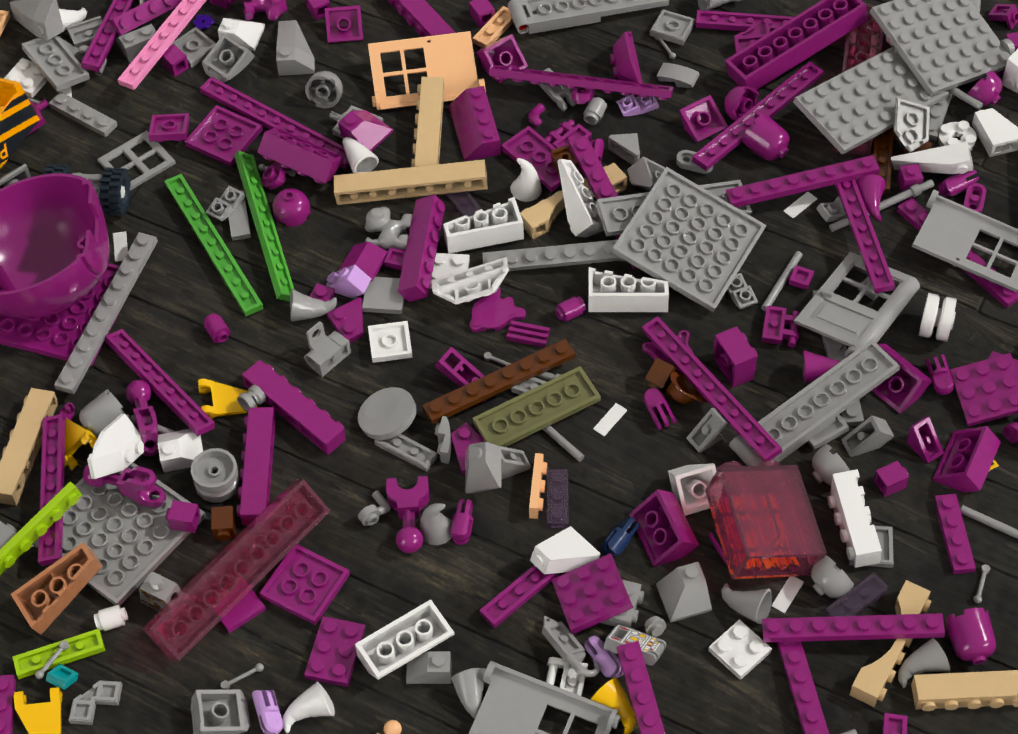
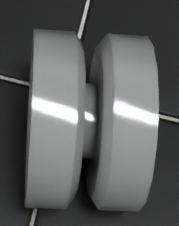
(215, 475)

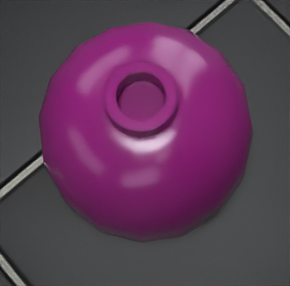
(987, 89)
(740, 101)
(291, 207)

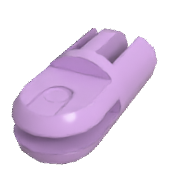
(607, 660)
(267, 711)

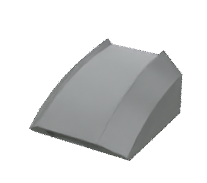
(226, 59)
(219, 712)

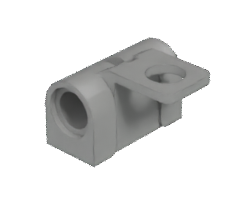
(325, 350)

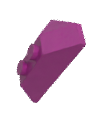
(625, 59)

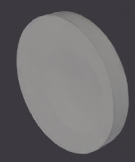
(387, 413)

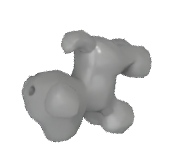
(379, 221)

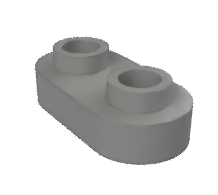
(684, 161)

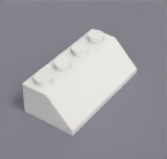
(403, 640)

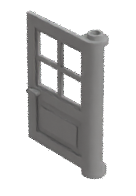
(952, 231)
(847, 319)
(519, 701)

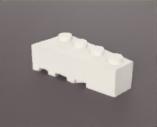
(626, 293)

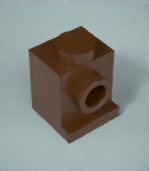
(562, 153)

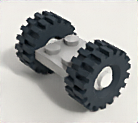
(111, 187)

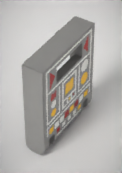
(650, 646)

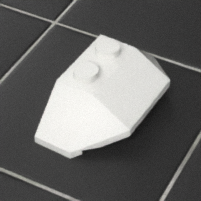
(472, 282)
(115, 448)

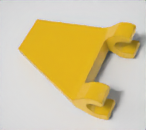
(223, 398)
(74, 437)
(40, 717)

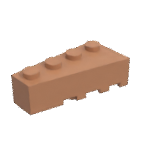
(55, 587)

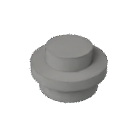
(655, 626)

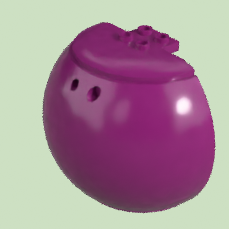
(50, 244)

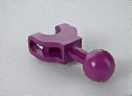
(138, 394)
(132, 484)
(408, 505)

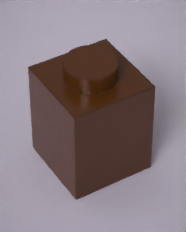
(660, 374)
(223, 523)

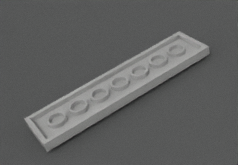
(619, 210)

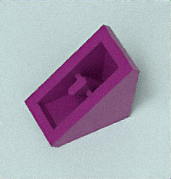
(924, 440)

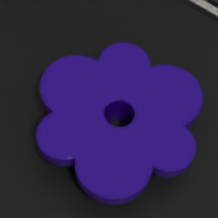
(203, 22)

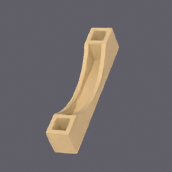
(539, 217)
(872, 678)

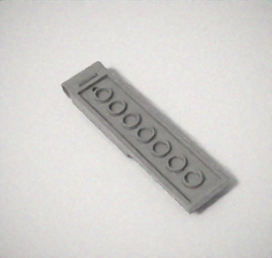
(548, 15)
(821, 401)

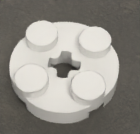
(957, 129)

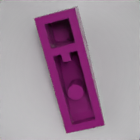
(457, 368)

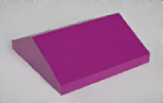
(344, 24)
(702, 119)
(366, 257)

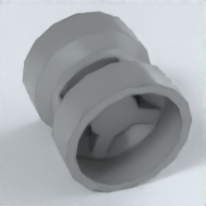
(251, 398)

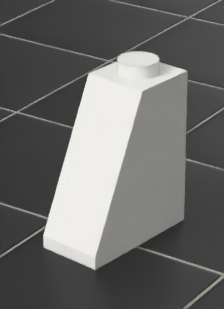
(995, 132)
(563, 552)

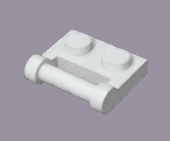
(570, 679)

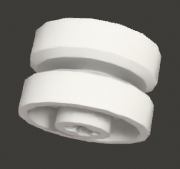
(938, 317)

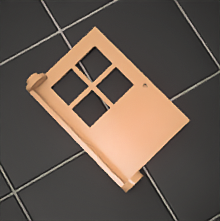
(445, 57)

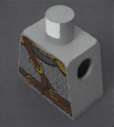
(157, 591)

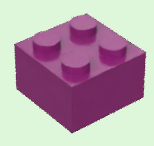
(735, 356)

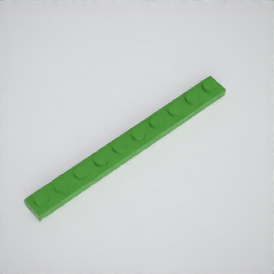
(264, 225)
(214, 245)

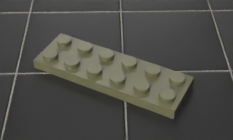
(537, 408)

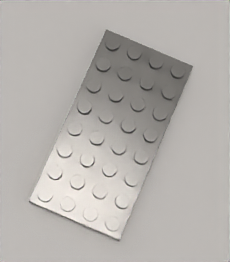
(862, 100)

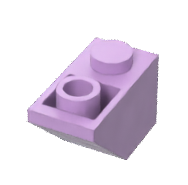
(349, 281)

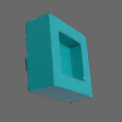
(62, 677)

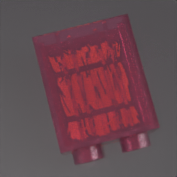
(764, 520)

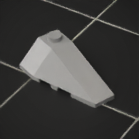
(38, 16)
(292, 50)

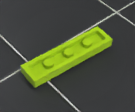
(79, 648)

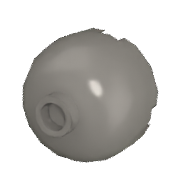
(324, 89)
(827, 464)
(830, 579)

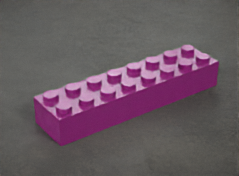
(795, 41)

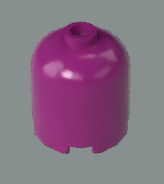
(767, 138)
(971, 635)

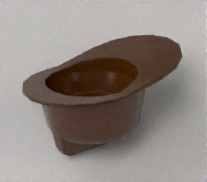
(682, 390)

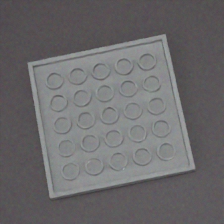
(941, 41)
(689, 239)
(122, 534)

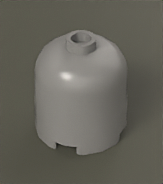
(100, 412)

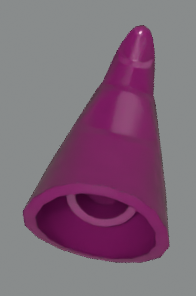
(871, 190)
(816, 366)

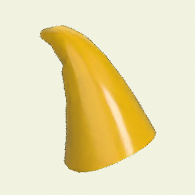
(614, 696)

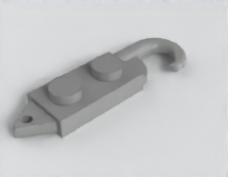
(567, 646)

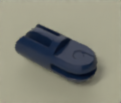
(619, 537)

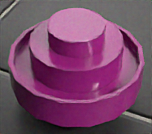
(273, 176)

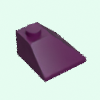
(503, 53)
(364, 128)

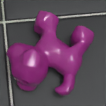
(273, 8)

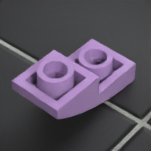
(634, 106)

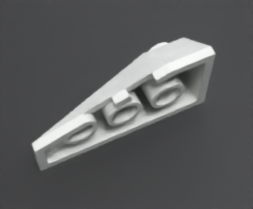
(945, 159)
(578, 201)

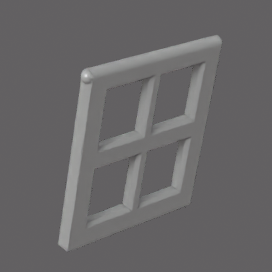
(137, 161)

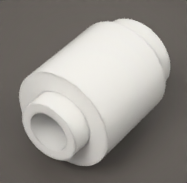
(110, 618)

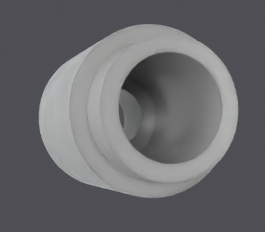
(594, 110)

